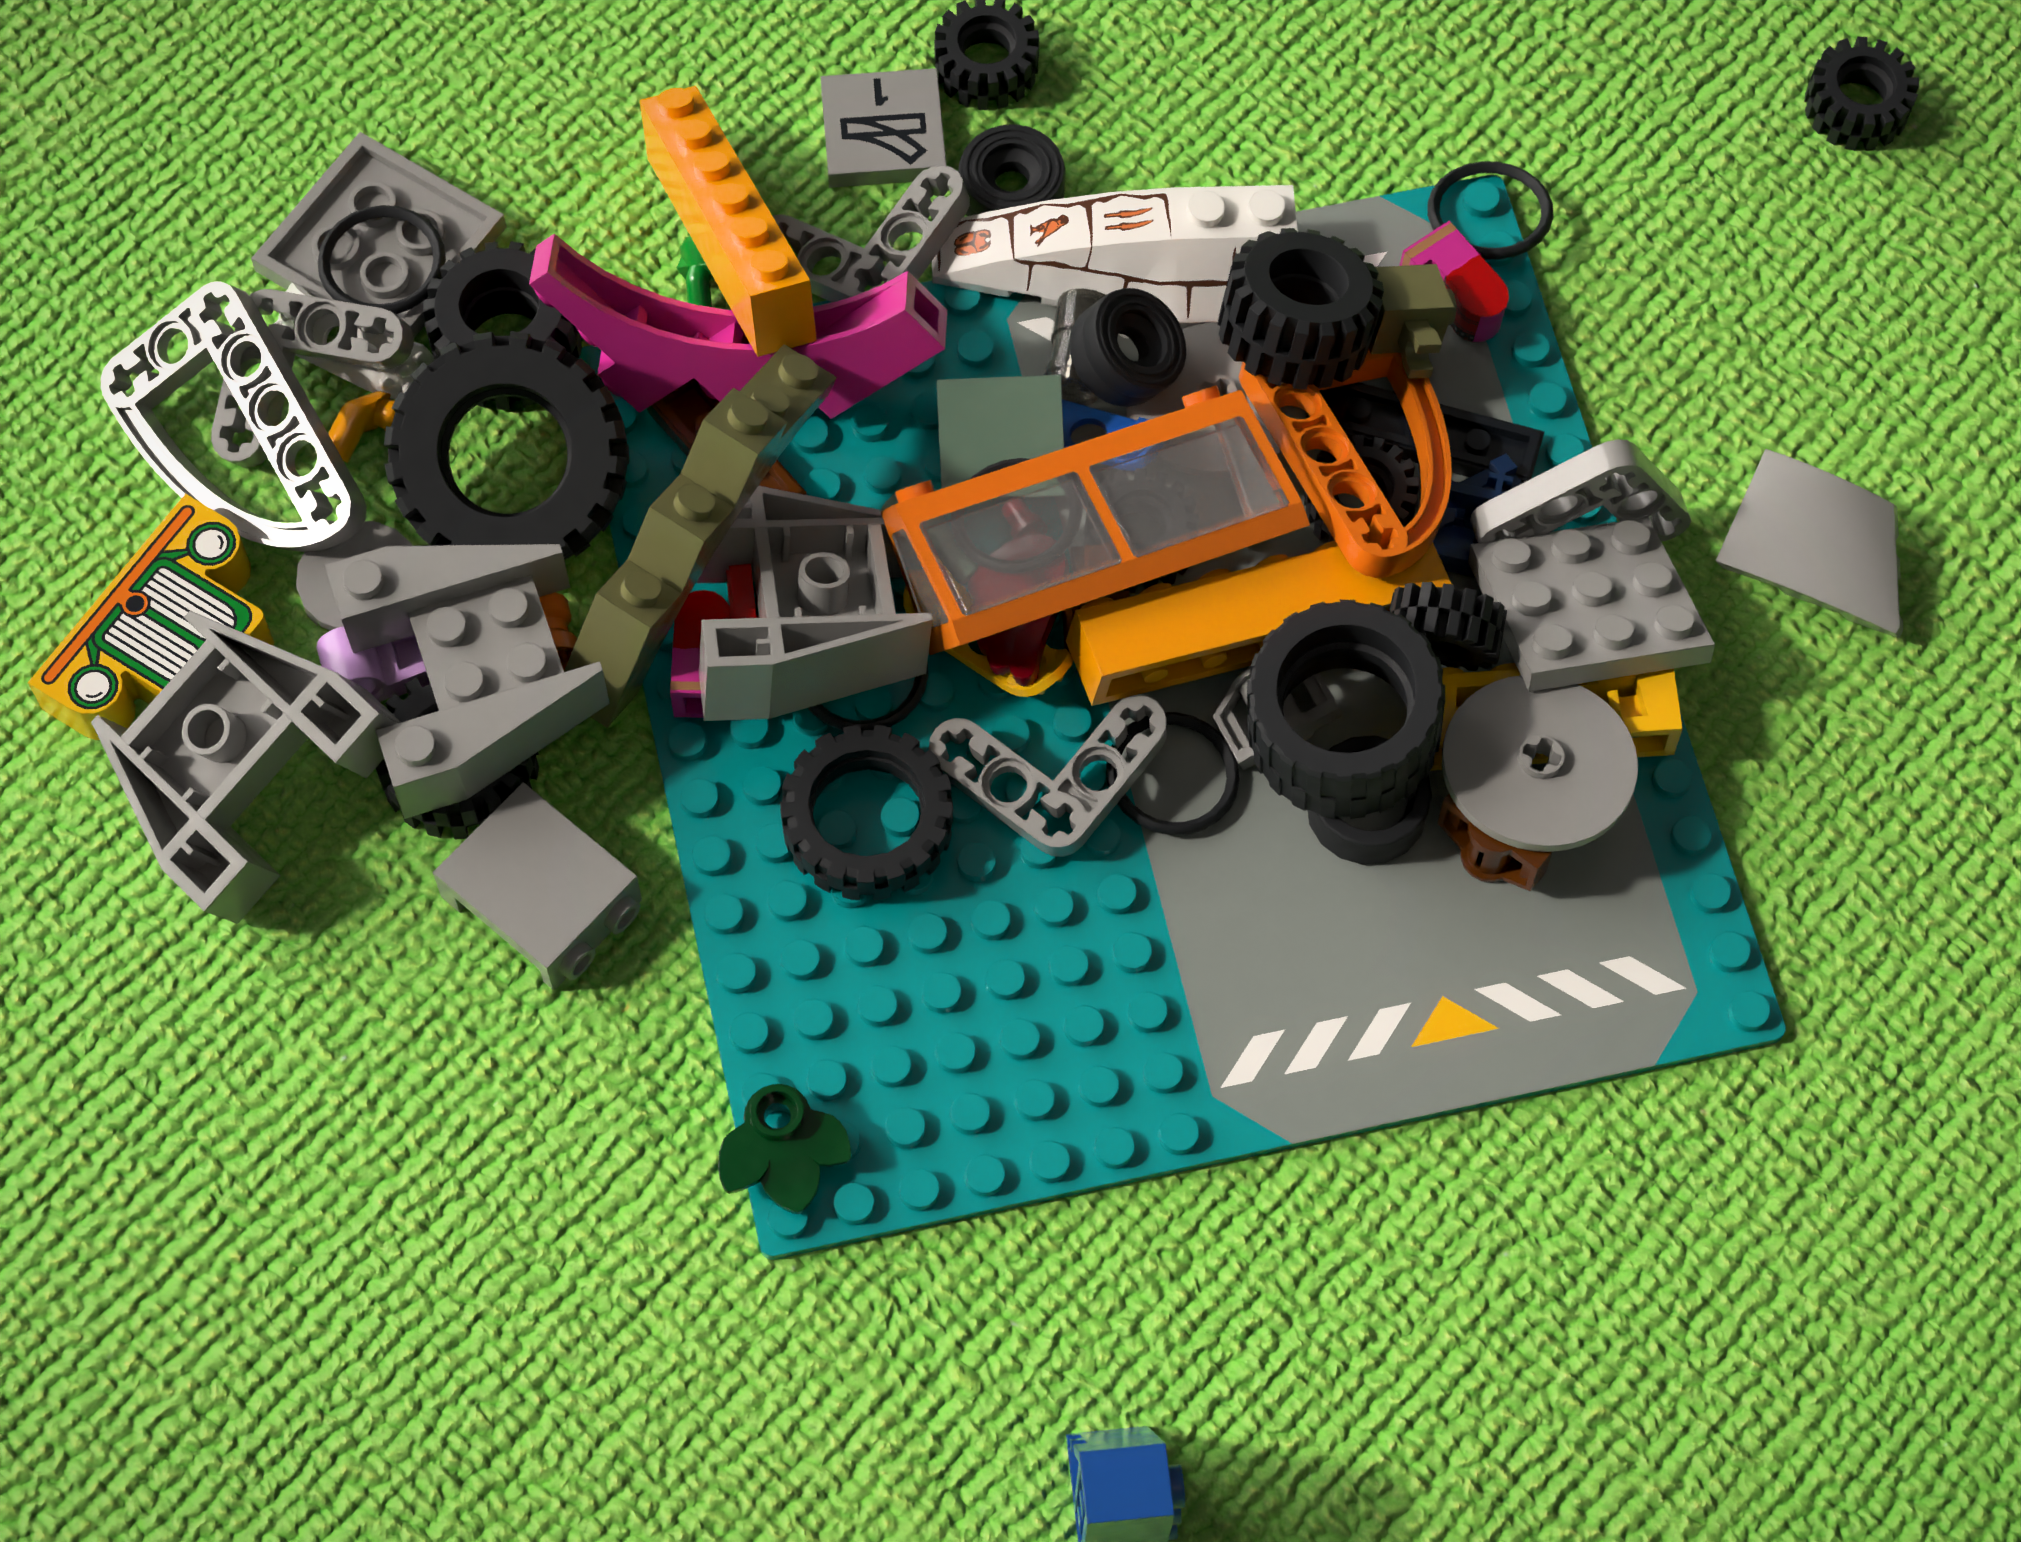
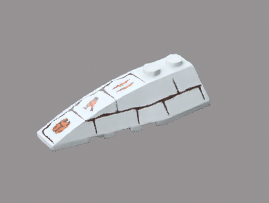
(1152, 240)

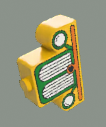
(137, 627)

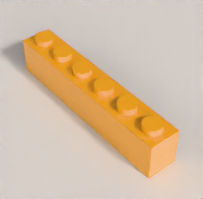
(728, 221)
(1218, 620)

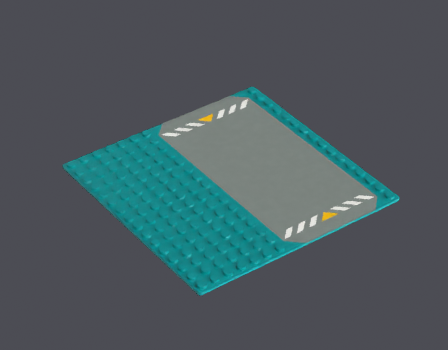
(1159, 992)

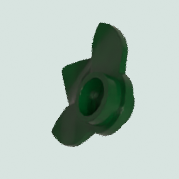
(782, 1158)

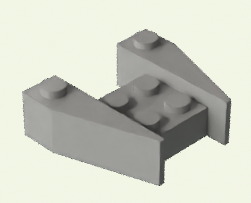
(821, 607)
(483, 653)
(218, 743)

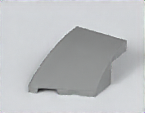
(1818, 541)

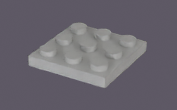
(381, 256)
(1591, 604)

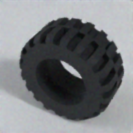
(499, 368)

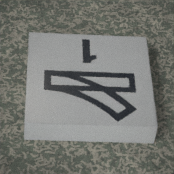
(881, 126)

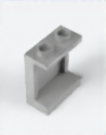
(541, 885)

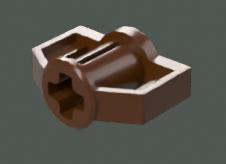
(1500, 860)

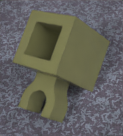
(1413, 316)

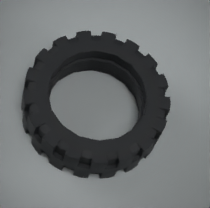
(855, 752)

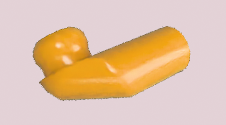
(359, 417)

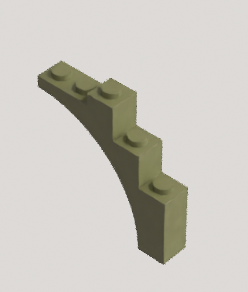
(690, 520)

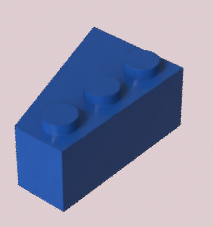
(1124, 1486)

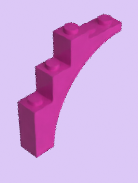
(662, 343)

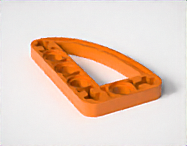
(1350, 475)

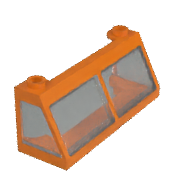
(1091, 518)

